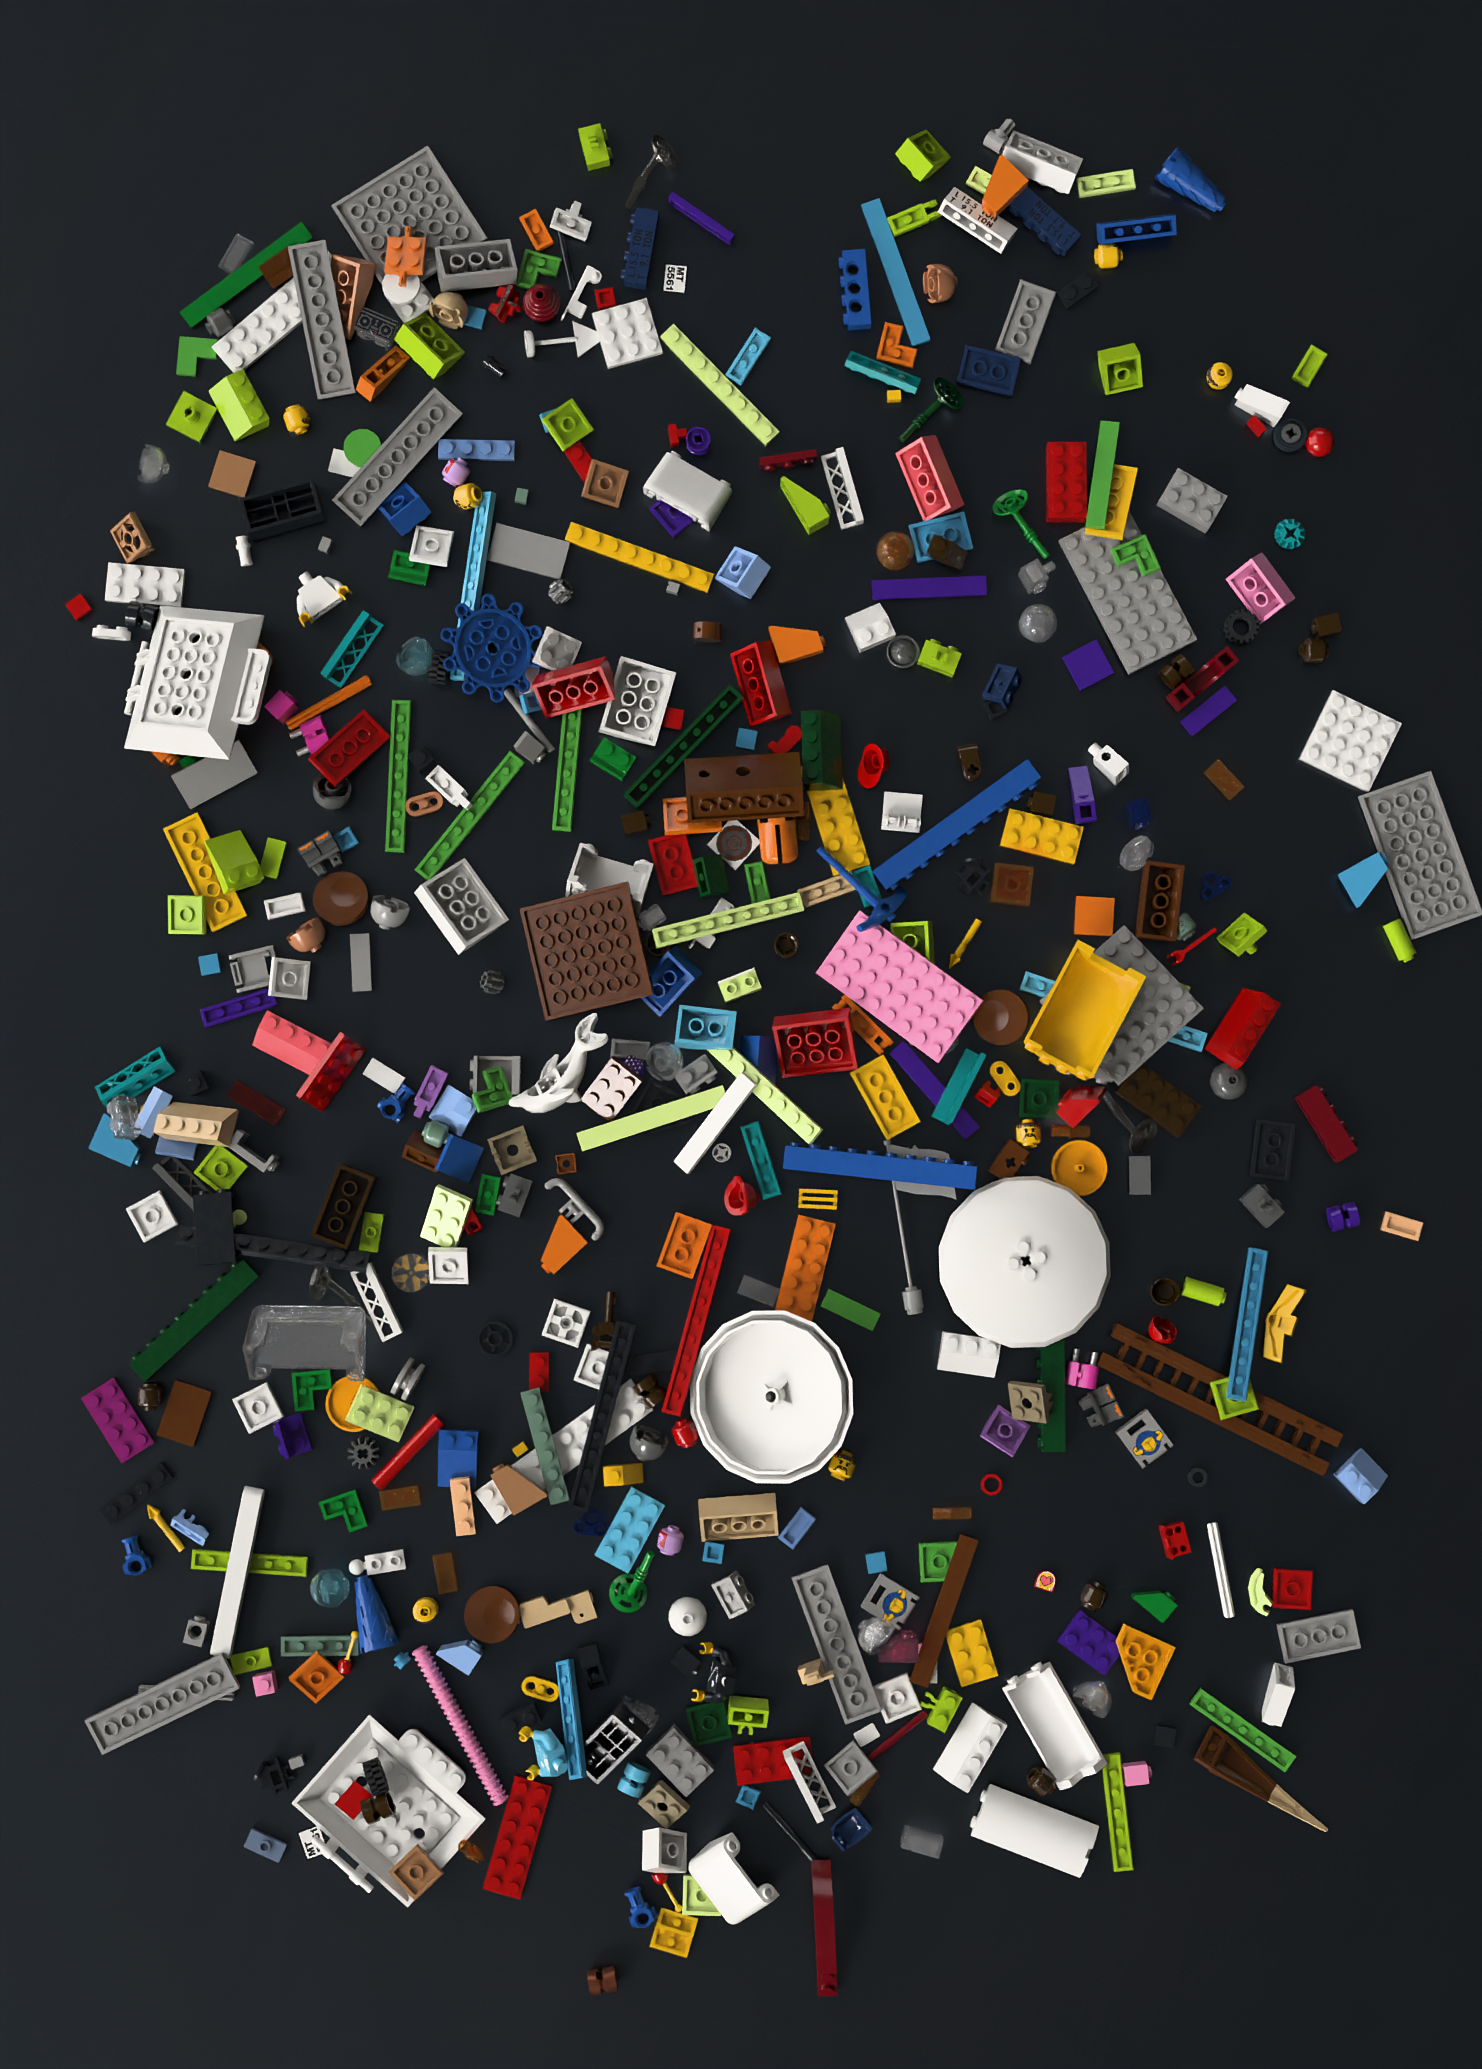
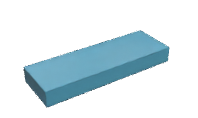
(748, 357)

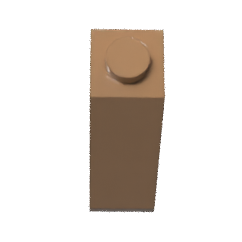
(516, 1488)

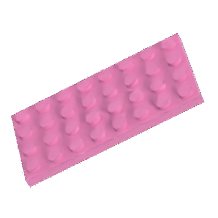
(900, 987)

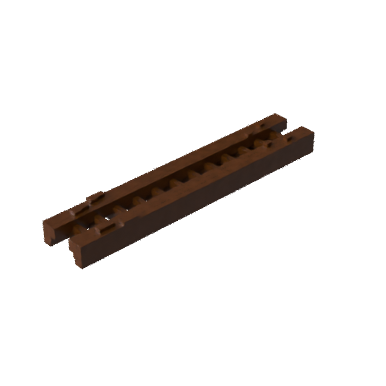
(1203, 1408)

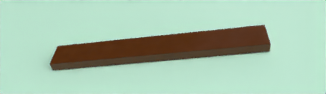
(943, 1610)

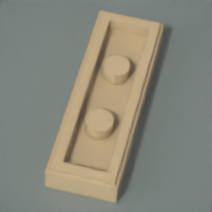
(825, 890)

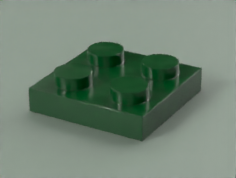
(1039, 1098)
(708, 1723)

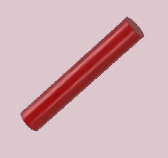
(407, 1452)

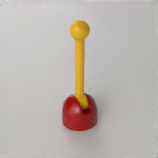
(345, 1664)
(661, 1879)

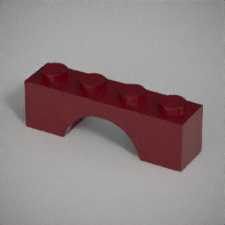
(1202, 679)

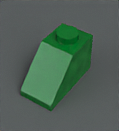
(1157, 1603)

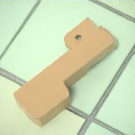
(539, 1610)
(814, 1672)

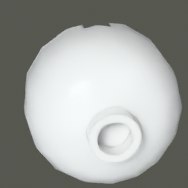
(687, 1616)

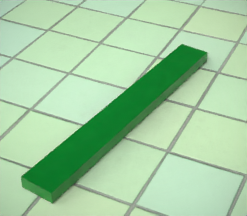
(241, 277)

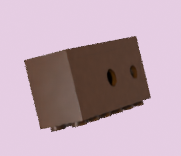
(744, 787)

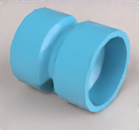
(638, 1774)

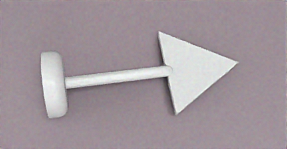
(583, 337)

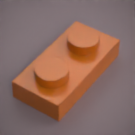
(536, 230)

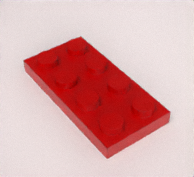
(349, 748)
(331, 1072)
(765, 1760)

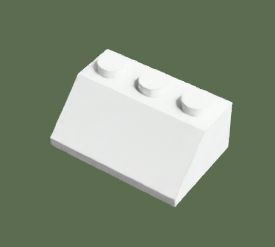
(968, 1354)

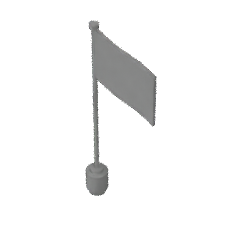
(912, 1296)

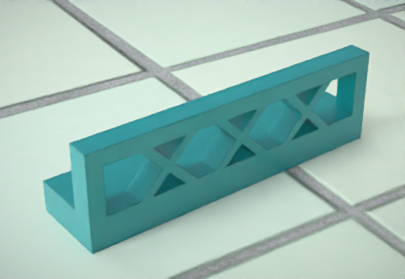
(345, 646)
(136, 1081)
(958, 1086)

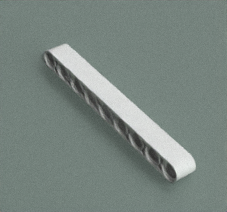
(237, 1571)

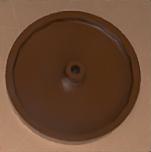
(340, 898)
(1001, 1017)
(492, 1614)

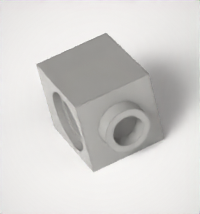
(193, 1639)

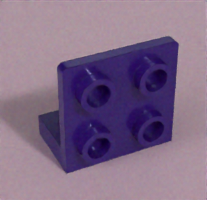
(292, 1436)

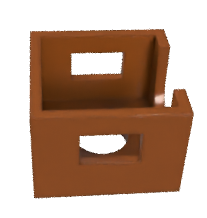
(561, 1158)

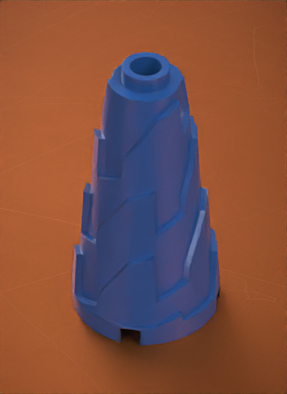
(1188, 180)
(372, 1619)

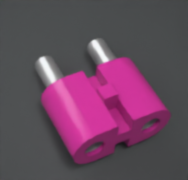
(315, 735)
(1082, 1374)

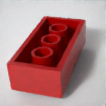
(1066, 482)

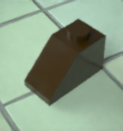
(946, 552)

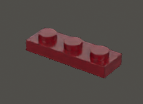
(788, 460)

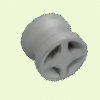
(721, 1152)

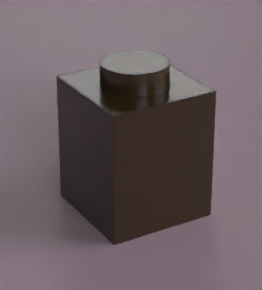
(1326, 625)
(1041, 803)
(635, 823)

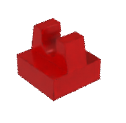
(676, 435)
(987, 1094)

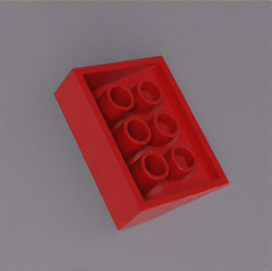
(815, 1042)

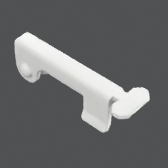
(574, 307)
(708, 941)

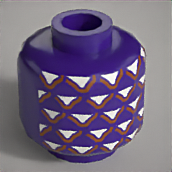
(635, 1064)

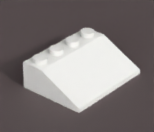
(639, 702)
(461, 906)

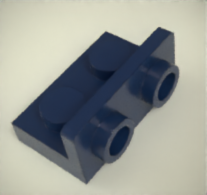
(1003, 685)

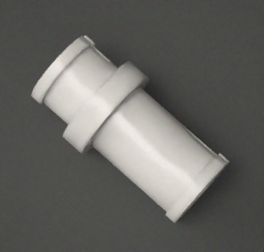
(243, 547)

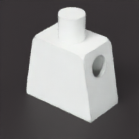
(1115, 768)

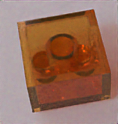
(1011, 884)

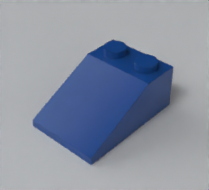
(671, 979)
(457, 1455)

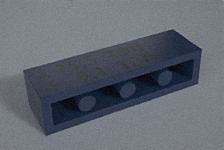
(1044, 221)
(640, 249)

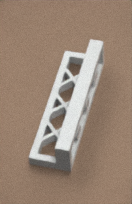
(849, 487)
(384, 1302)
(804, 1786)

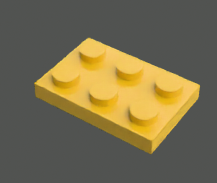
(971, 1653)

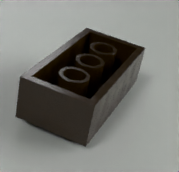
(1158, 1100)
(344, 1206)

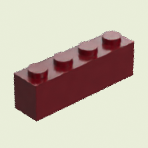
(1326, 1124)

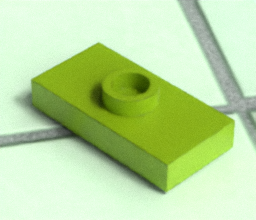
(371, 1232)
(251, 1660)

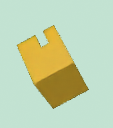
(893, 396)
(520, 1449)

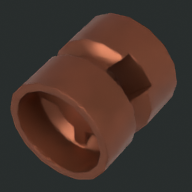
(602, 1980)

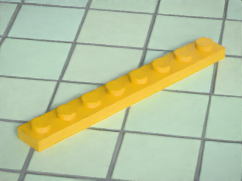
(639, 557)

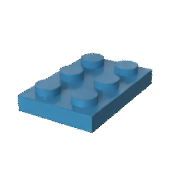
(951, 527)

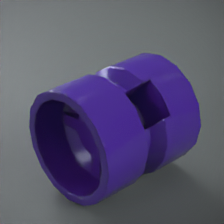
(698, 441)
(1336, 1217)

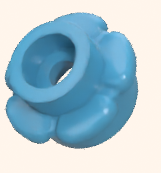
(402, 1659)

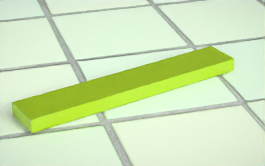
(260, 1562)
(1117, 1813)

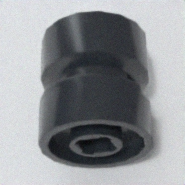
(140, 615)

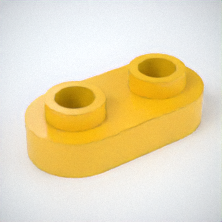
(1003, 1079)
(540, 1689)

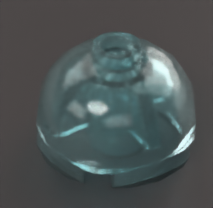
(415, 656)
(329, 1587)

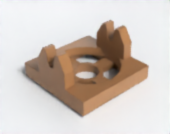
(120, 533)

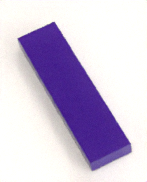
(701, 218)
(237, 1007)

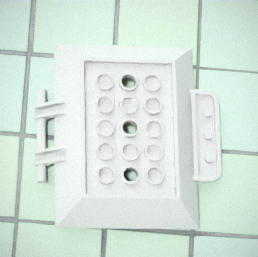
(219, 694)
(425, 1797)

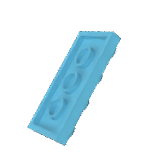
(629, 1529)

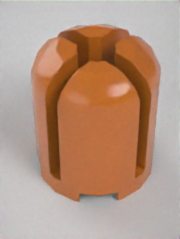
(768, 843)

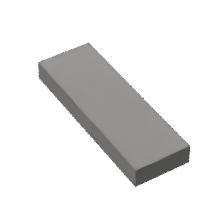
(361, 962)

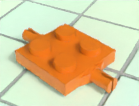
(405, 256)

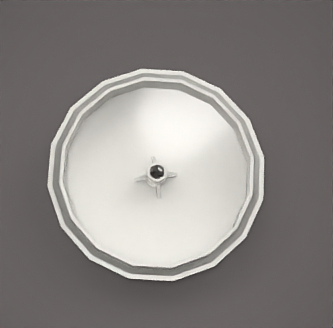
(1033, 1301)
(737, 1402)

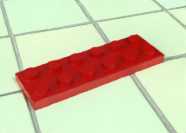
(517, 1837)

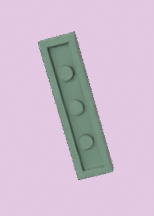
(325, 1644)

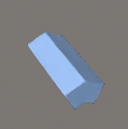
(154, 1104)

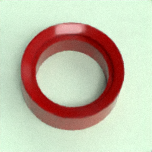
(983, 1481)

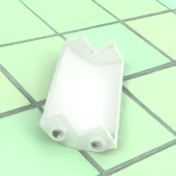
(1054, 1725)
(1034, 1830)

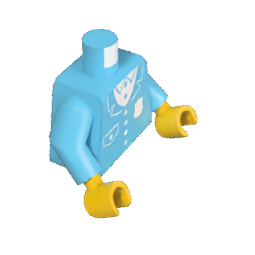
(549, 1753)

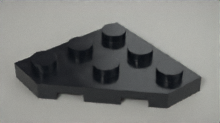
(656, 1095)

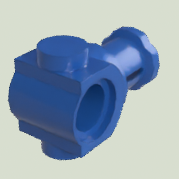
(398, 1103)
(134, 1554)
(638, 1907)

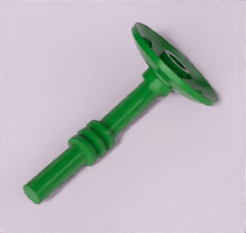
(1013, 508)
(630, 1588)

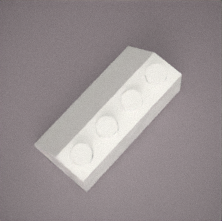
(1042, 162)
(970, 1747)

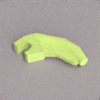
(1257, 1594)

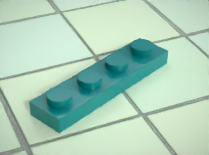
(882, 372)

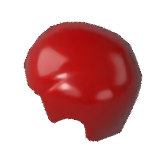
(1319, 442)
(1162, 1331)

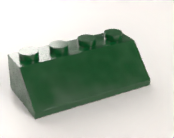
(821, 750)

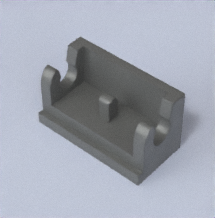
(1140, 1175)

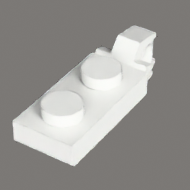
(448, 787)

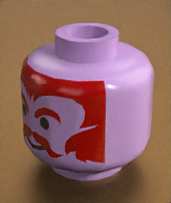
(456, 472)
(670, 1540)

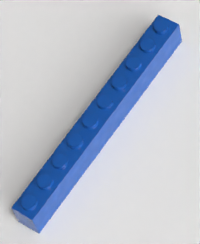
(957, 824)
(879, 1166)

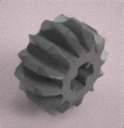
(363, 1460)

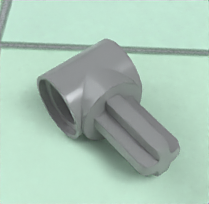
(998, 138)

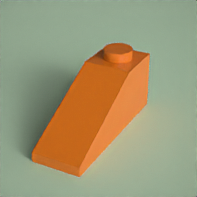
(381, 373)

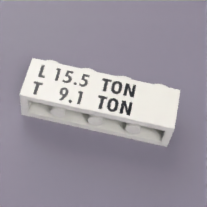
(971, 217)

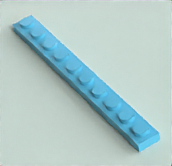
(477, 559)
(1042, 986)

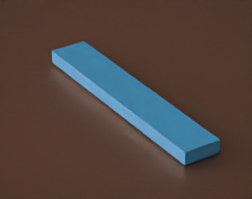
(571, 1719)

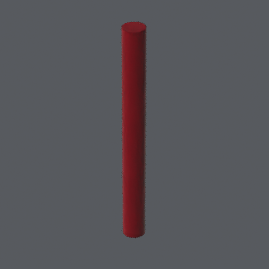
(897, 1735)

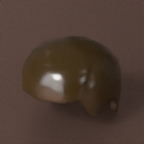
(1165, 1292)

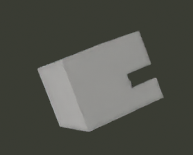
(325, 545)
(673, 588)
(296, 1761)

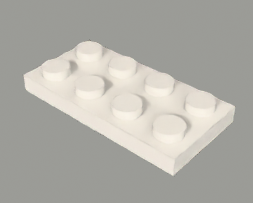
(145, 584)

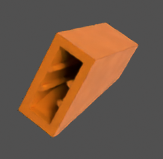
(1003, 187)
(795, 644)
(562, 1245)

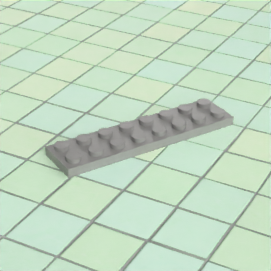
(321, 319)
(397, 456)
(836, 1644)
(162, 1703)

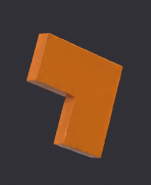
(891, 351)

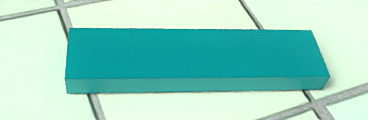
(760, 1160)

